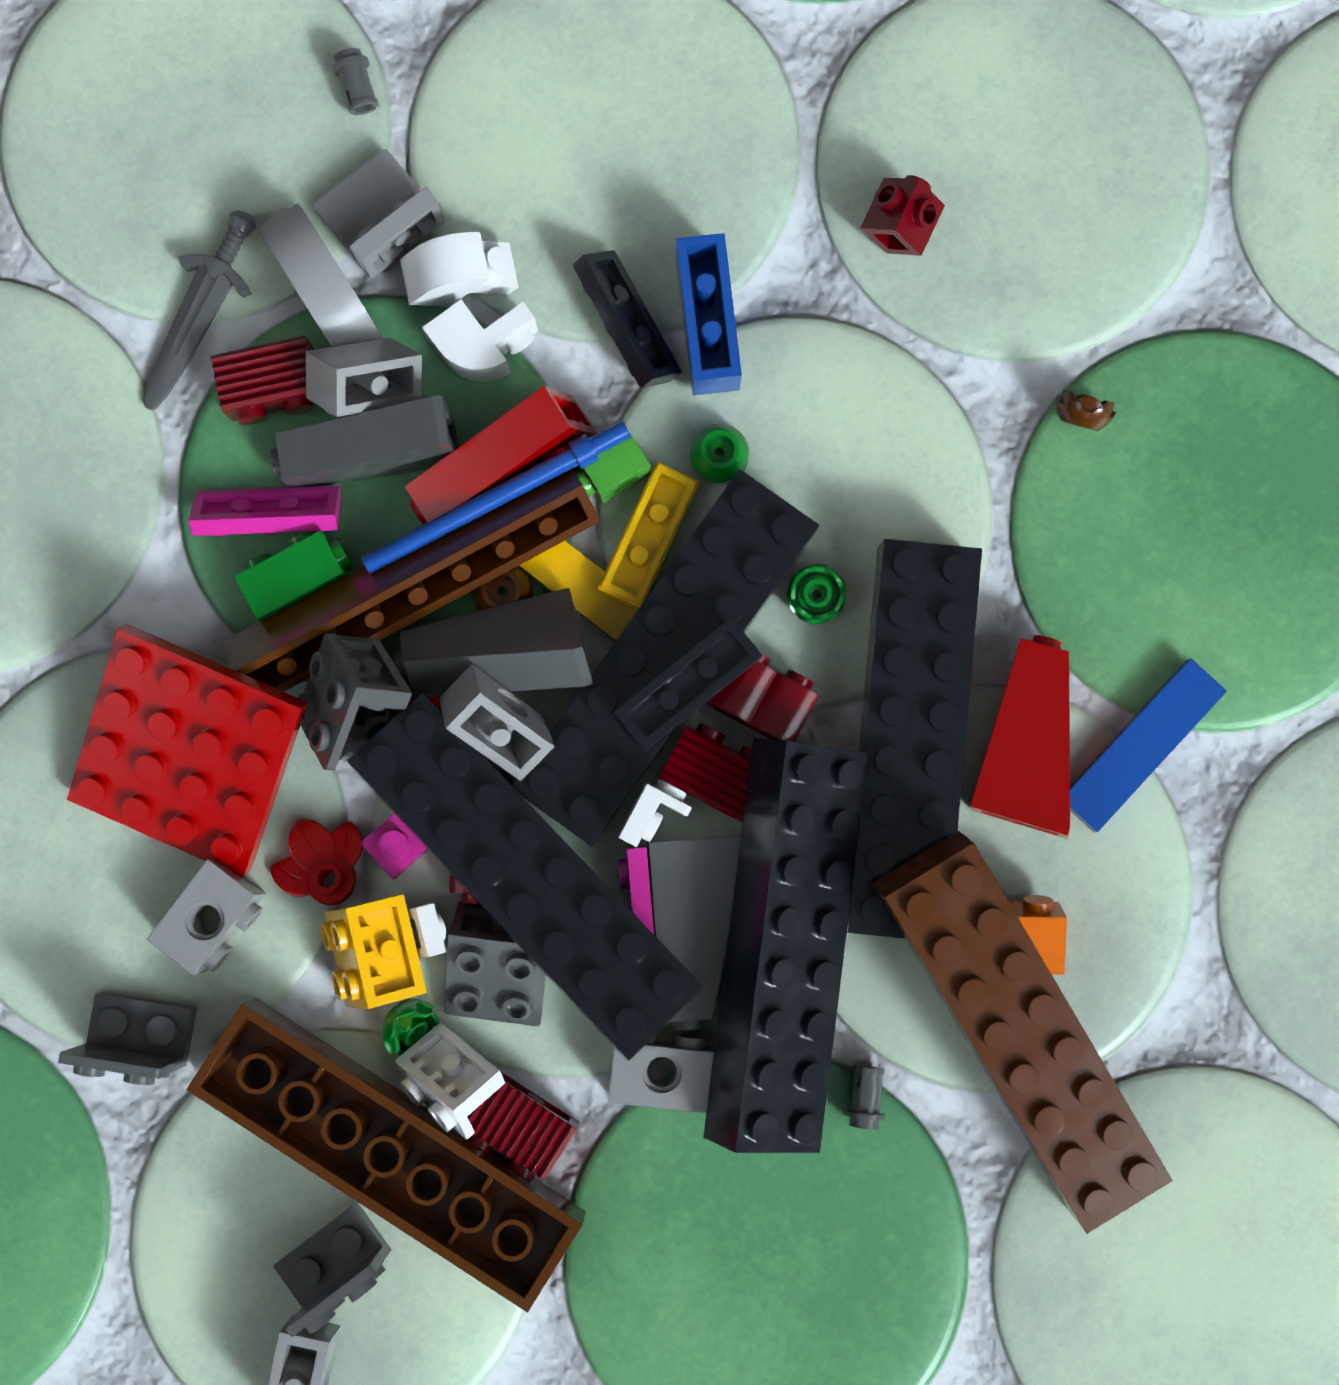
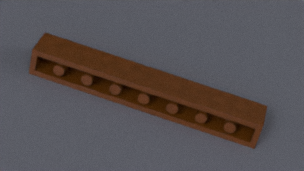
(383, 602)

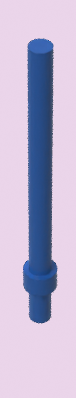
(582, 452)

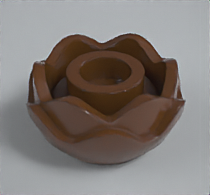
(1084, 410)
(517, 586)

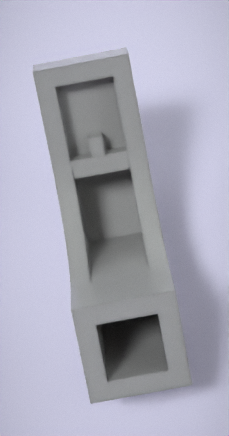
(317, 277)

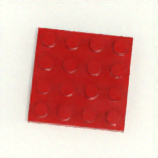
(185, 749)

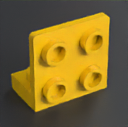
(373, 953)

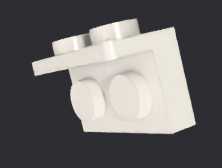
(643, 818)
(447, 1078)

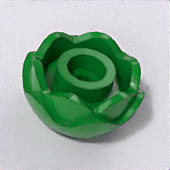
(719, 468)
(821, 579)
(407, 1024)

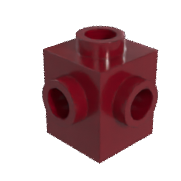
(903, 215)

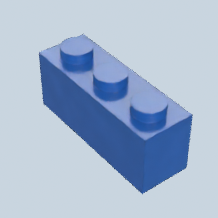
(708, 314)

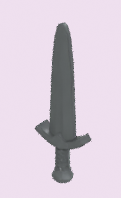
(199, 307)

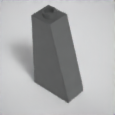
(366, 444)
(516, 644)
(693, 912)

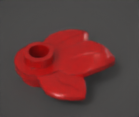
(314, 856)

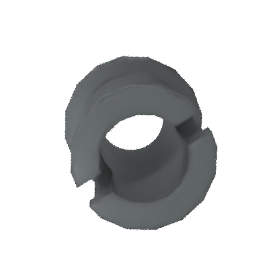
(352, 70)
(866, 1097)

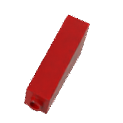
(507, 447)
(1029, 749)

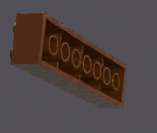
(1022, 1030)
(387, 1152)

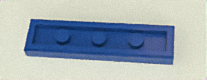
(1143, 744)

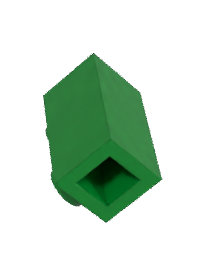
(292, 574)

